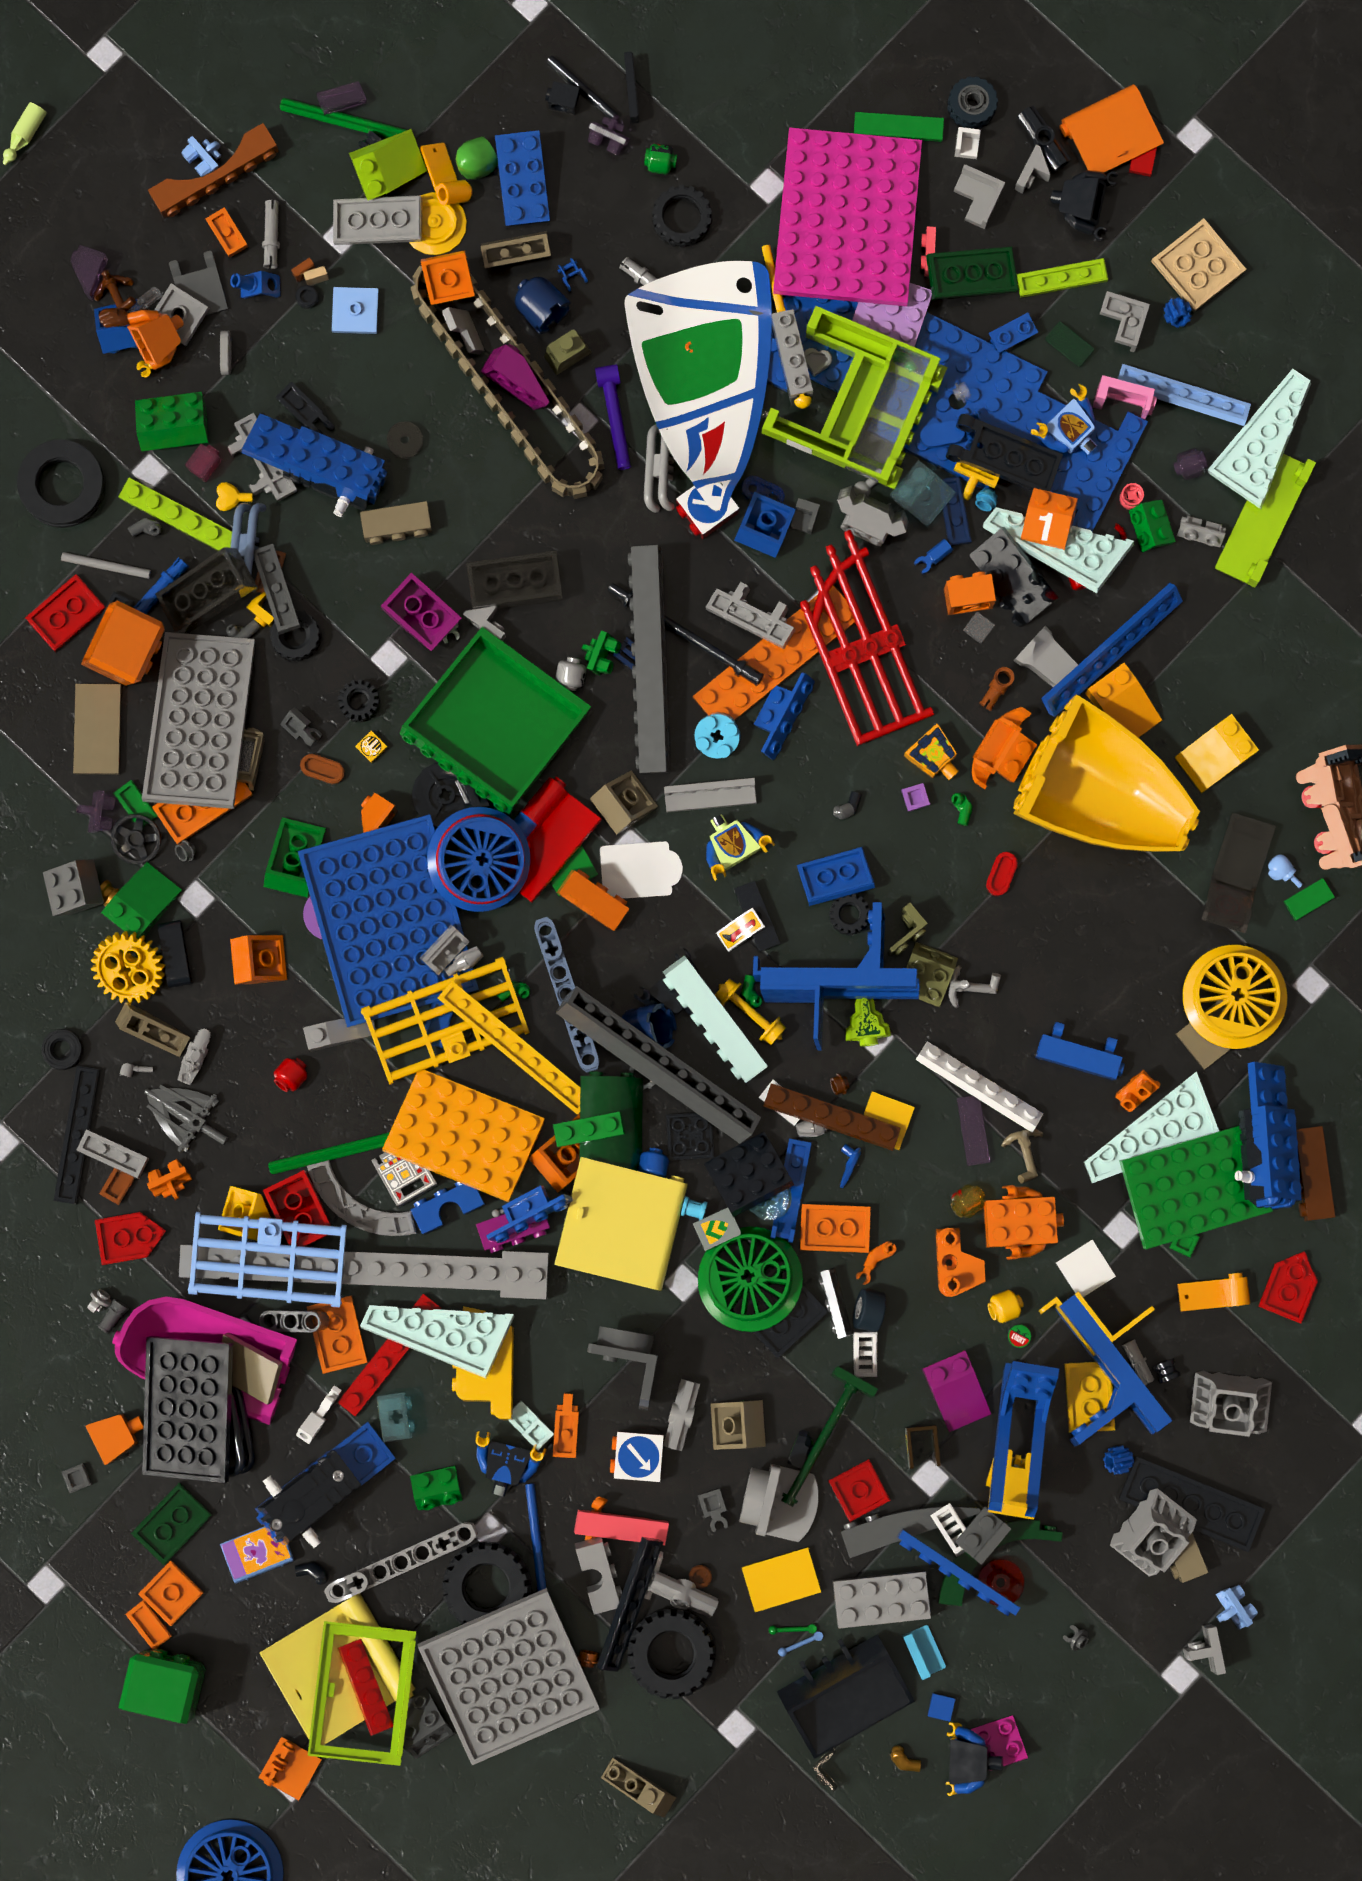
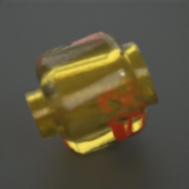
(967, 1201)

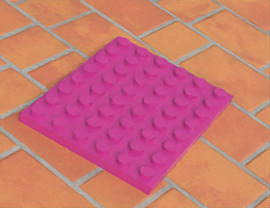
(847, 217)

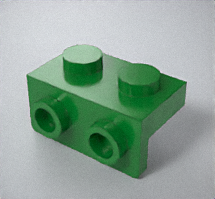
(1151, 525)
(436, 1488)

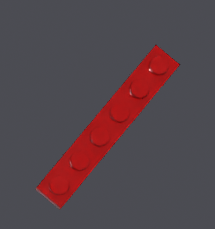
(378, 1368)

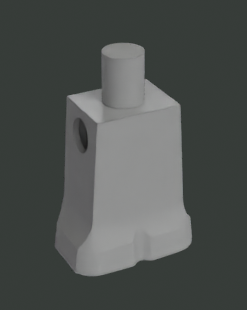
(1046, 658)

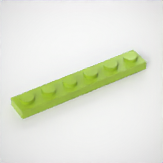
(175, 515)

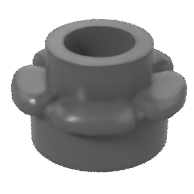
(185, 850)

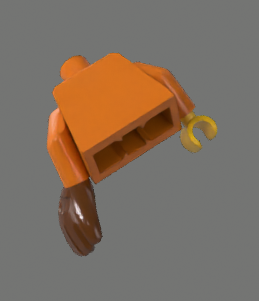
(152, 332)

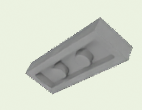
(112, 1154)

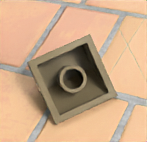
(623, 802)
(738, 1425)

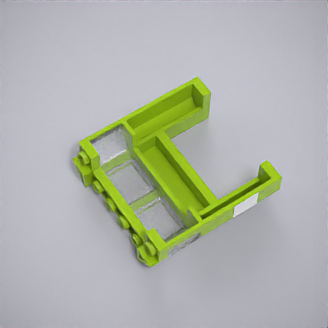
(874, 405)

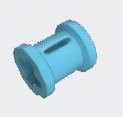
(693, 1208)

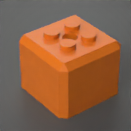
(124, 644)

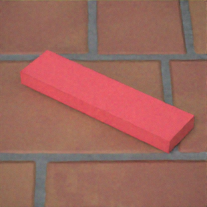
(619, 1526)

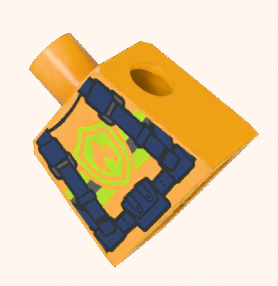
(933, 754)

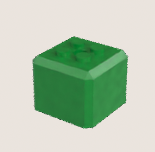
(162, 1685)

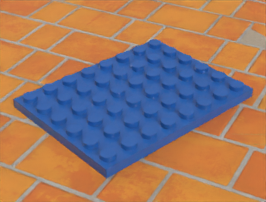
(379, 915)

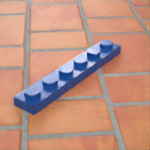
(965, 1579)

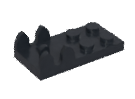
(1014, 577)

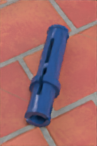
(167, 578)

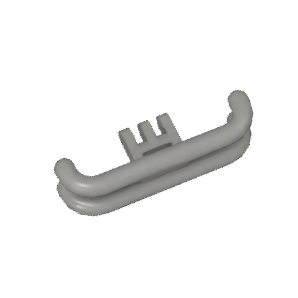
(657, 466)

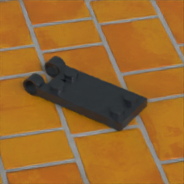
(1006, 455)

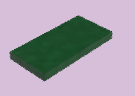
(972, 272)

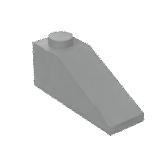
(334, 1033)

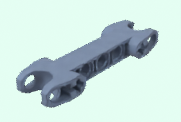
(559, 961)

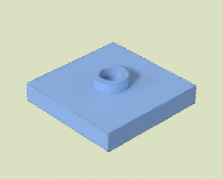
(355, 310)

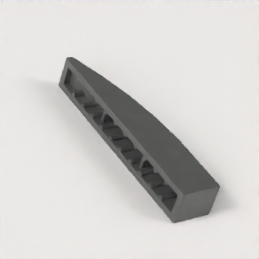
(884, 1530)

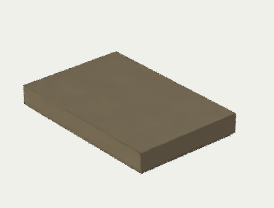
(253, 1370)

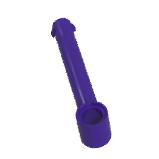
(608, 378)

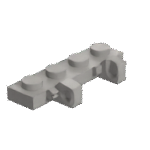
(270, 477)
(736, 610)

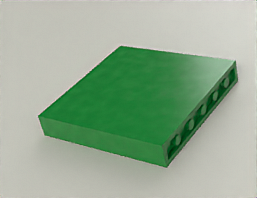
(494, 720)

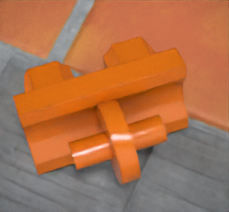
(1137, 1091)
(170, 1183)

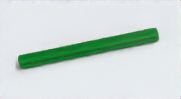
(339, 118)
(327, 1154)

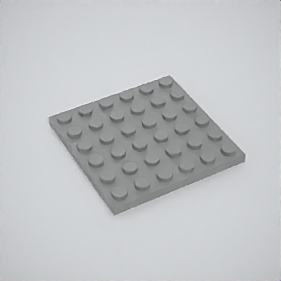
(508, 1676)

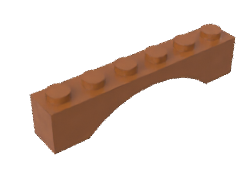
(175, 194)

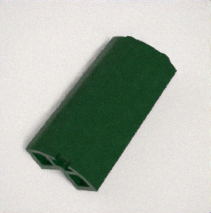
(608, 1095)

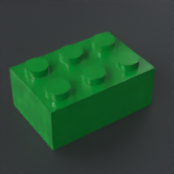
(171, 421)

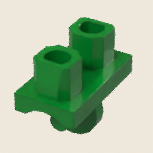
(598, 651)

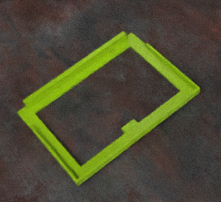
(326, 1689)

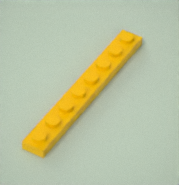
(511, 1045)

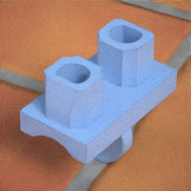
(194, 150)

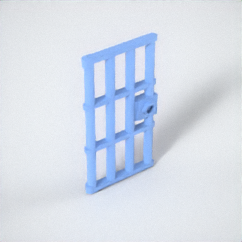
(270, 1242)

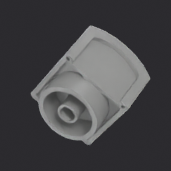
(768, 1513)

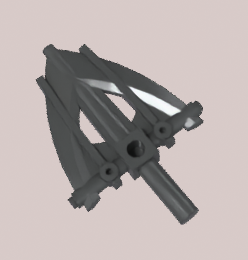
(163, 1102)

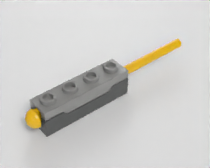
(789, 345)

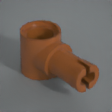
(996, 688)

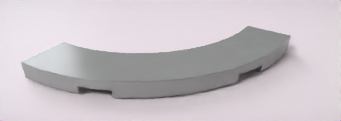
(354, 1212)

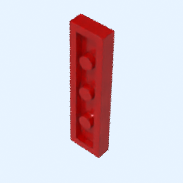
(365, 1687)

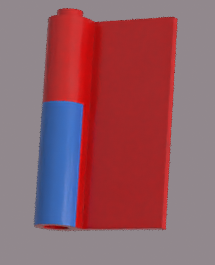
(554, 830)

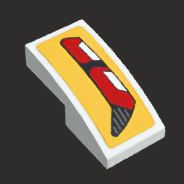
(740, 929)

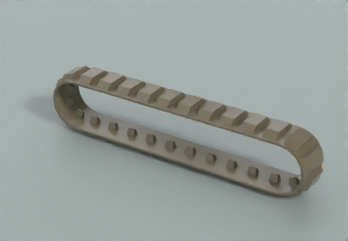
(493, 401)

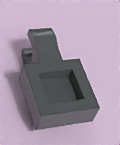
(298, 727)

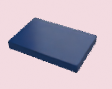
(835, 876)

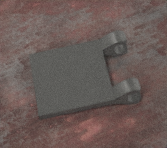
(202, 284)

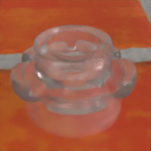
(962, 392)

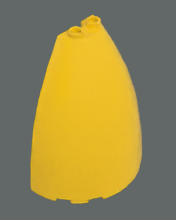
(1104, 786)

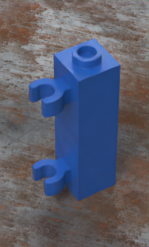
(1080, 1057)

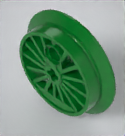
(712, 1289)

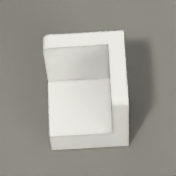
(967, 143)

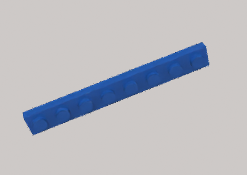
(1112, 649)

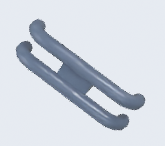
(246, 542)

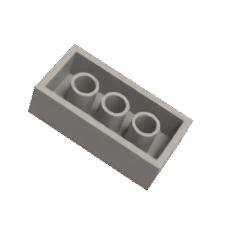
(881, 1599)

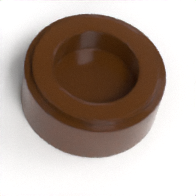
(700, 1576)

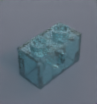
(389, 1428)

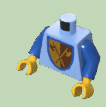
(1070, 426)

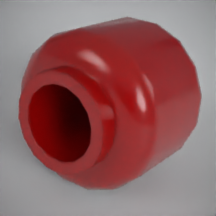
(290, 1074)

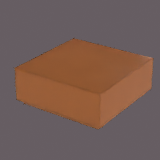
(301, 268)

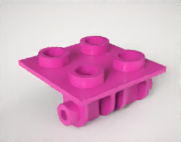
(1003, 1740)

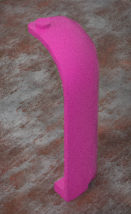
(188, 1320)

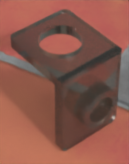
(822, 1775)

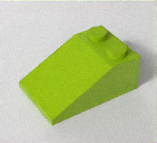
(388, 164)

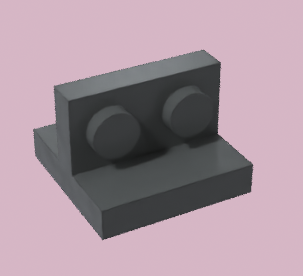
(982, 1535)

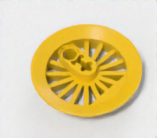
(1227, 1032)

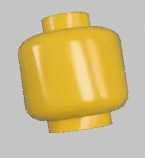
(1005, 1306)

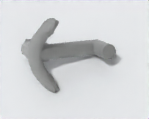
(959, 986)

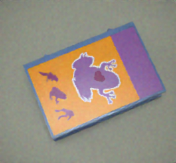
(254, 1554)

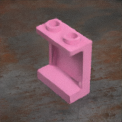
(1125, 392)

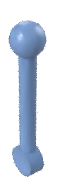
(817, 1636)

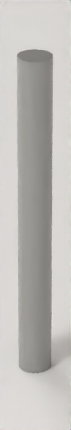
(106, 565)

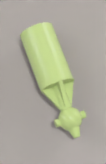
(24, 130)

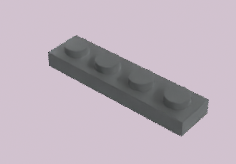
(276, 589)

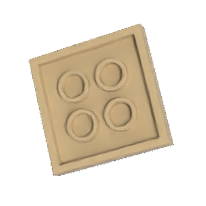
(1198, 265)

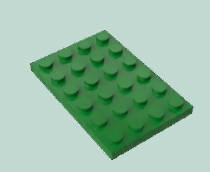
(1188, 1188)

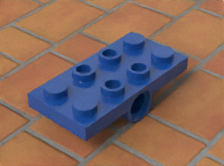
(522, 178)

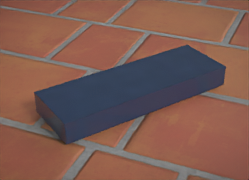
(955, 515)

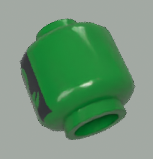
(660, 159)

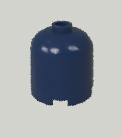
(541, 303)
(654, 1022)

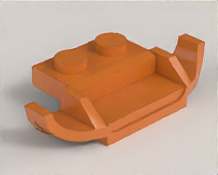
(1003, 749)

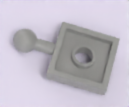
(193, 311)

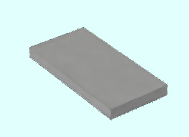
(377, 220)

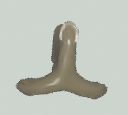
(1023, 1140)

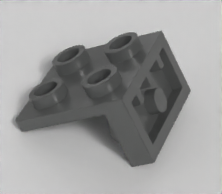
(424, 1724)

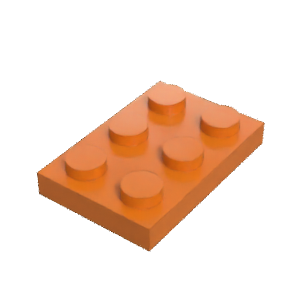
(835, 1228)
(341, 1342)

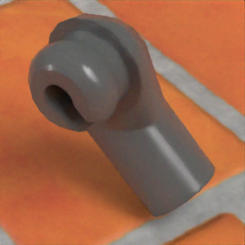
(145, 525)
(243, 632)

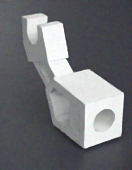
(315, 1419)

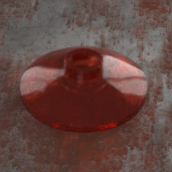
(1009, 1572)

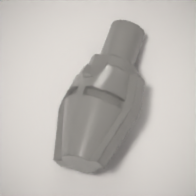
(464, 961)
(808, 1129)

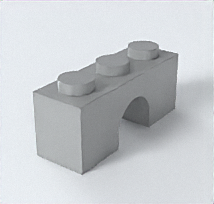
(594, 1555)

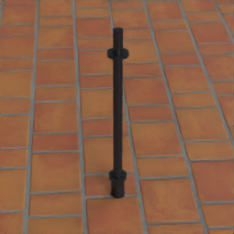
(740, 667)

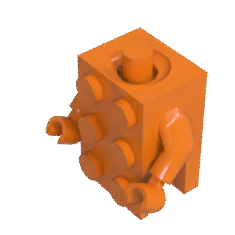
(1022, 1222)

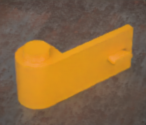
(443, 177)
(1214, 1293)

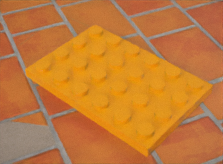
(463, 1135)

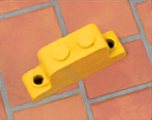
(497, 1386)

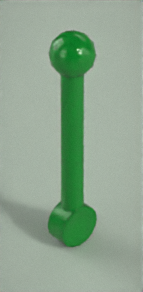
(811, 1628)

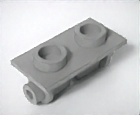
(1211, 534)

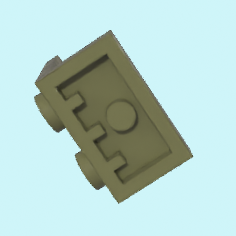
(913, 919)
(934, 972)

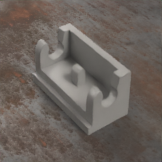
(444, 949)

